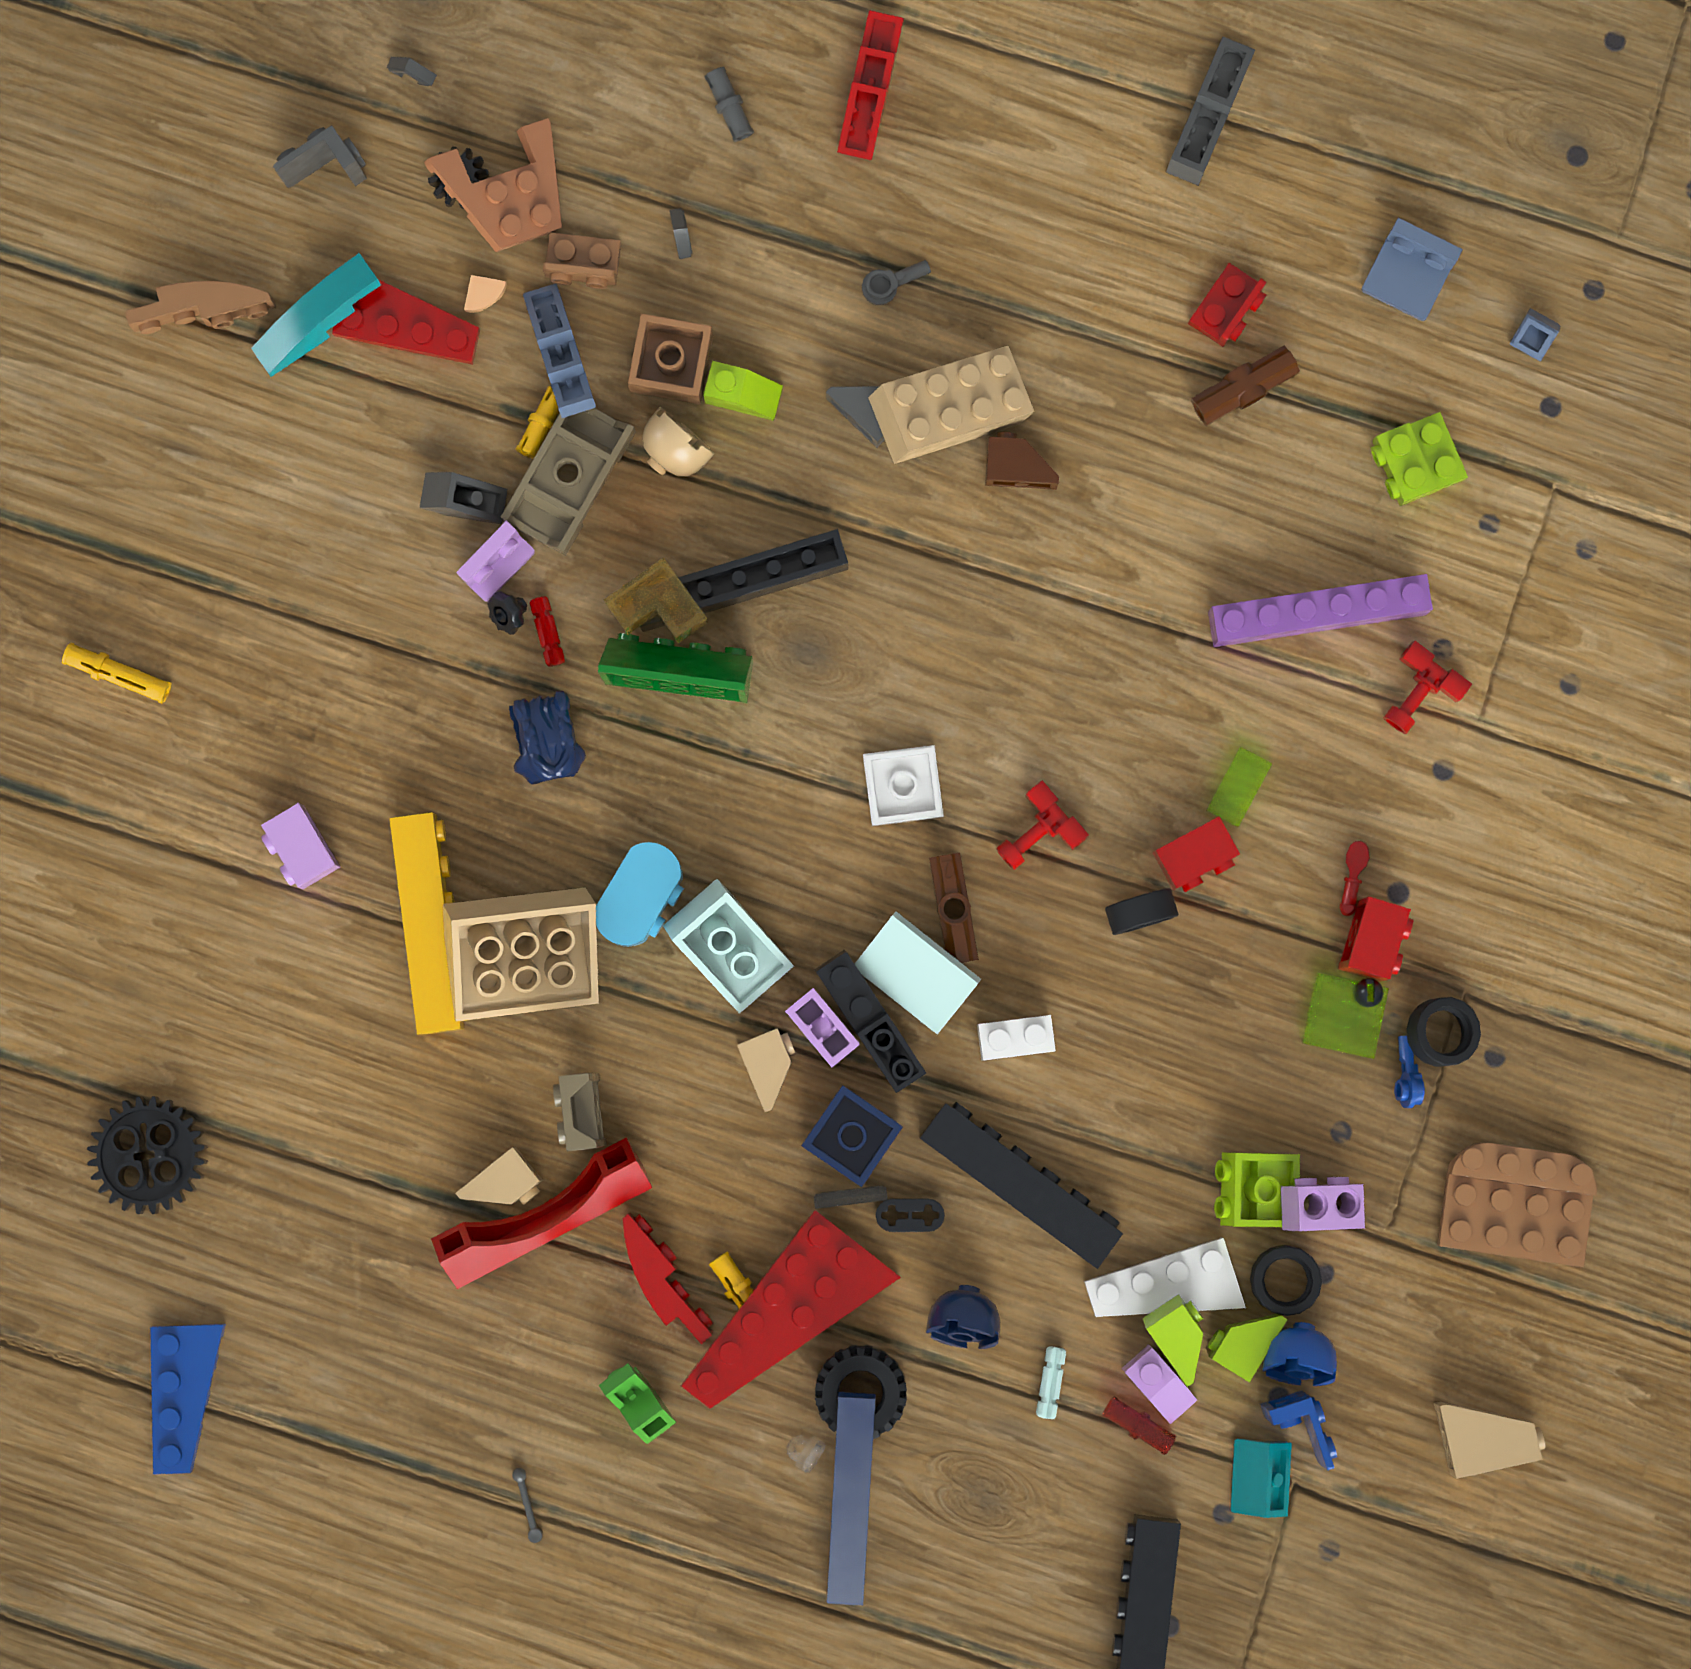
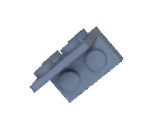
(1410, 269)

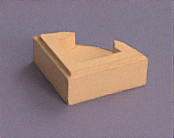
(483, 293)

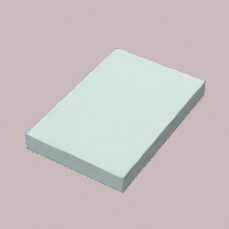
(916, 972)

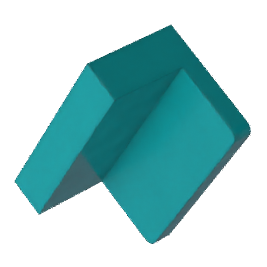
(1261, 1478)

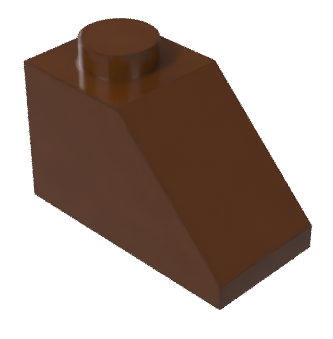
(1017, 464)

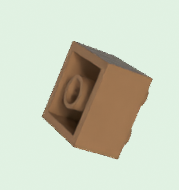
(670, 359)

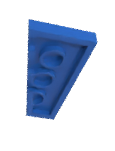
(180, 1384)

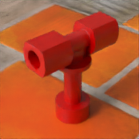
(1430, 679)
(1050, 821)

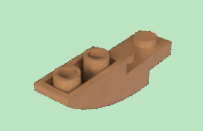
(213, 300)

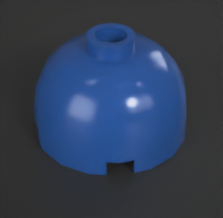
(1301, 1355)

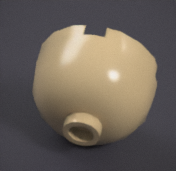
(673, 446)

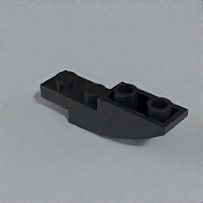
(870, 1021)

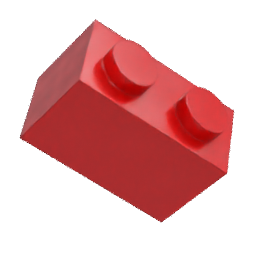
(1196, 854)

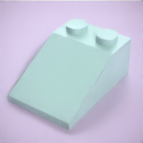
(727, 946)

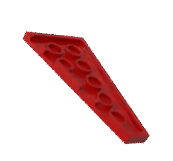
(801, 1295)

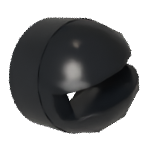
(1360, 992)

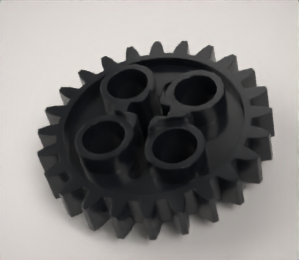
(114, 1159)

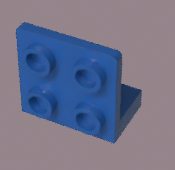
(1288, 1413)

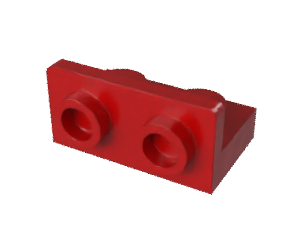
(1227, 304)

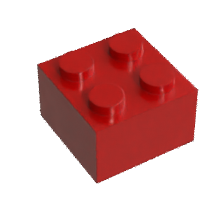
(1376, 939)

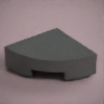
(407, 66)
(681, 233)

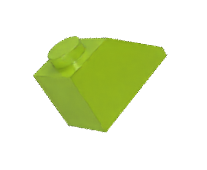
(742, 391)
(1178, 1335)
(1245, 1344)

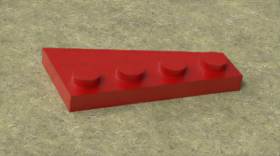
(409, 324)

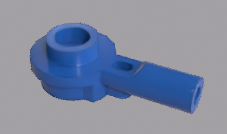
(1410, 1086)

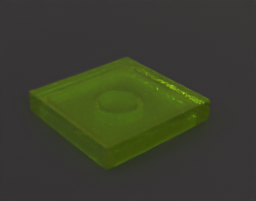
(1339, 1021)

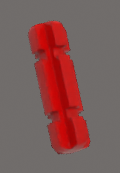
(547, 631)

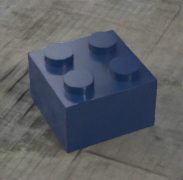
(852, 1136)

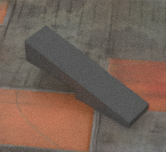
(1210, 111)

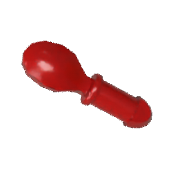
(1356, 860)

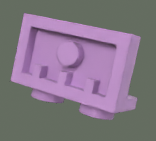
(496, 561)

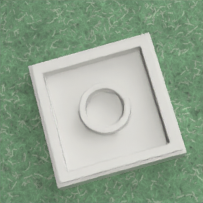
(903, 785)

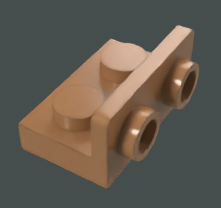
(582, 260)

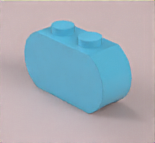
(639, 894)

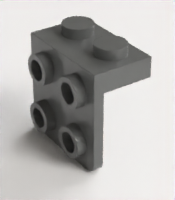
(321, 148)

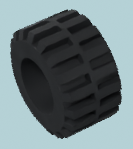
(865, 1359)

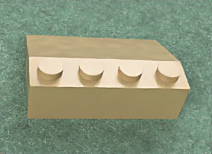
(521, 953)

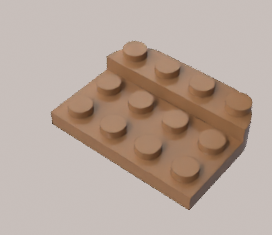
(1518, 1204)

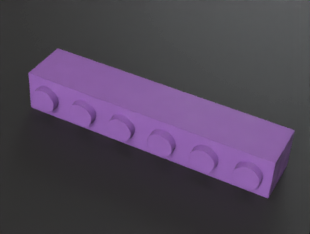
(1320, 610)

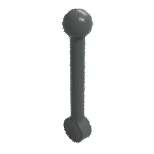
(535, 1534)

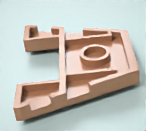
(511, 204)

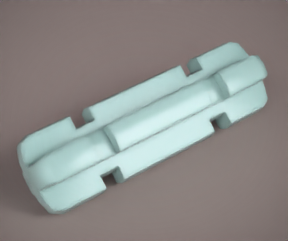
(1051, 1382)

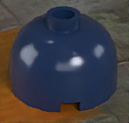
(963, 1318)

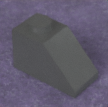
(857, 409)
(463, 497)

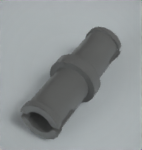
(729, 104)

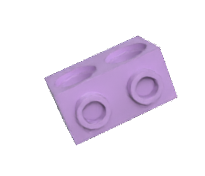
(1322, 1205)

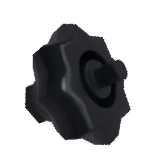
(507, 612)

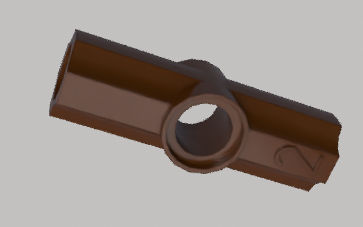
(1245, 385)
(948, 884)

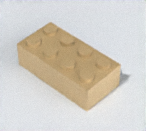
(951, 404)

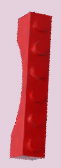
(481, 1247)

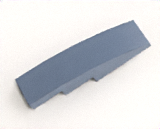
(559, 350)

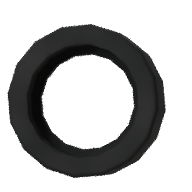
(1141, 911)
(1469, 1031)
(1313, 1275)

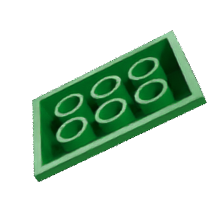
(676, 669)

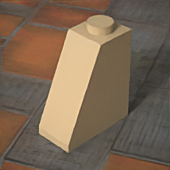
(1485, 1440)

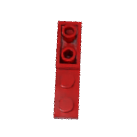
(651, 1267)

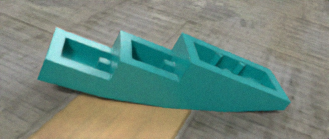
(313, 314)

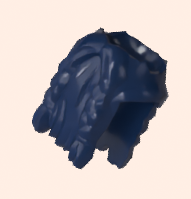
(545, 738)

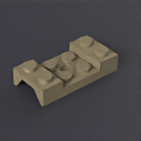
(556, 509)
(580, 1110)

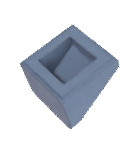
(1535, 334)

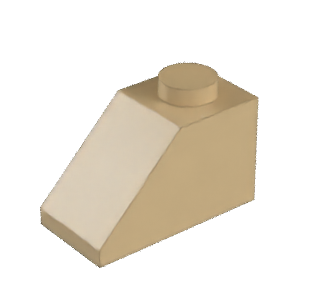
(767, 1064)
(504, 1181)

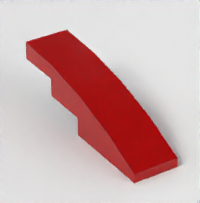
(870, 85)

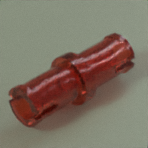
(1139, 1425)

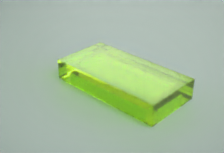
(1239, 787)

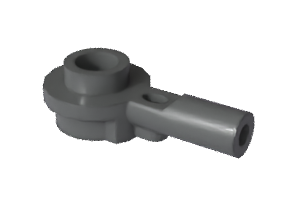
(881, 285)

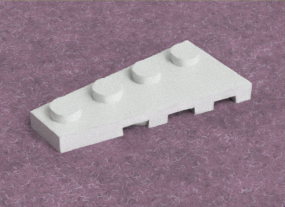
(1196, 1274)

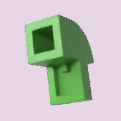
(637, 1402)

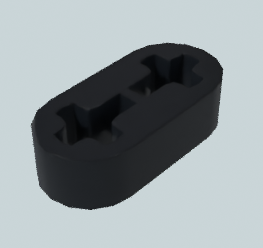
(910, 1224)

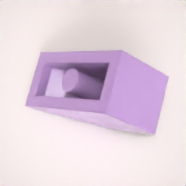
(1159, 1384)

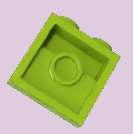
(1418, 459)
(1253, 1187)

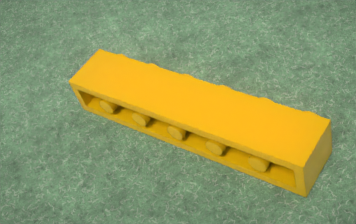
(422, 893)

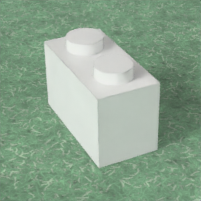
(1016, 1037)

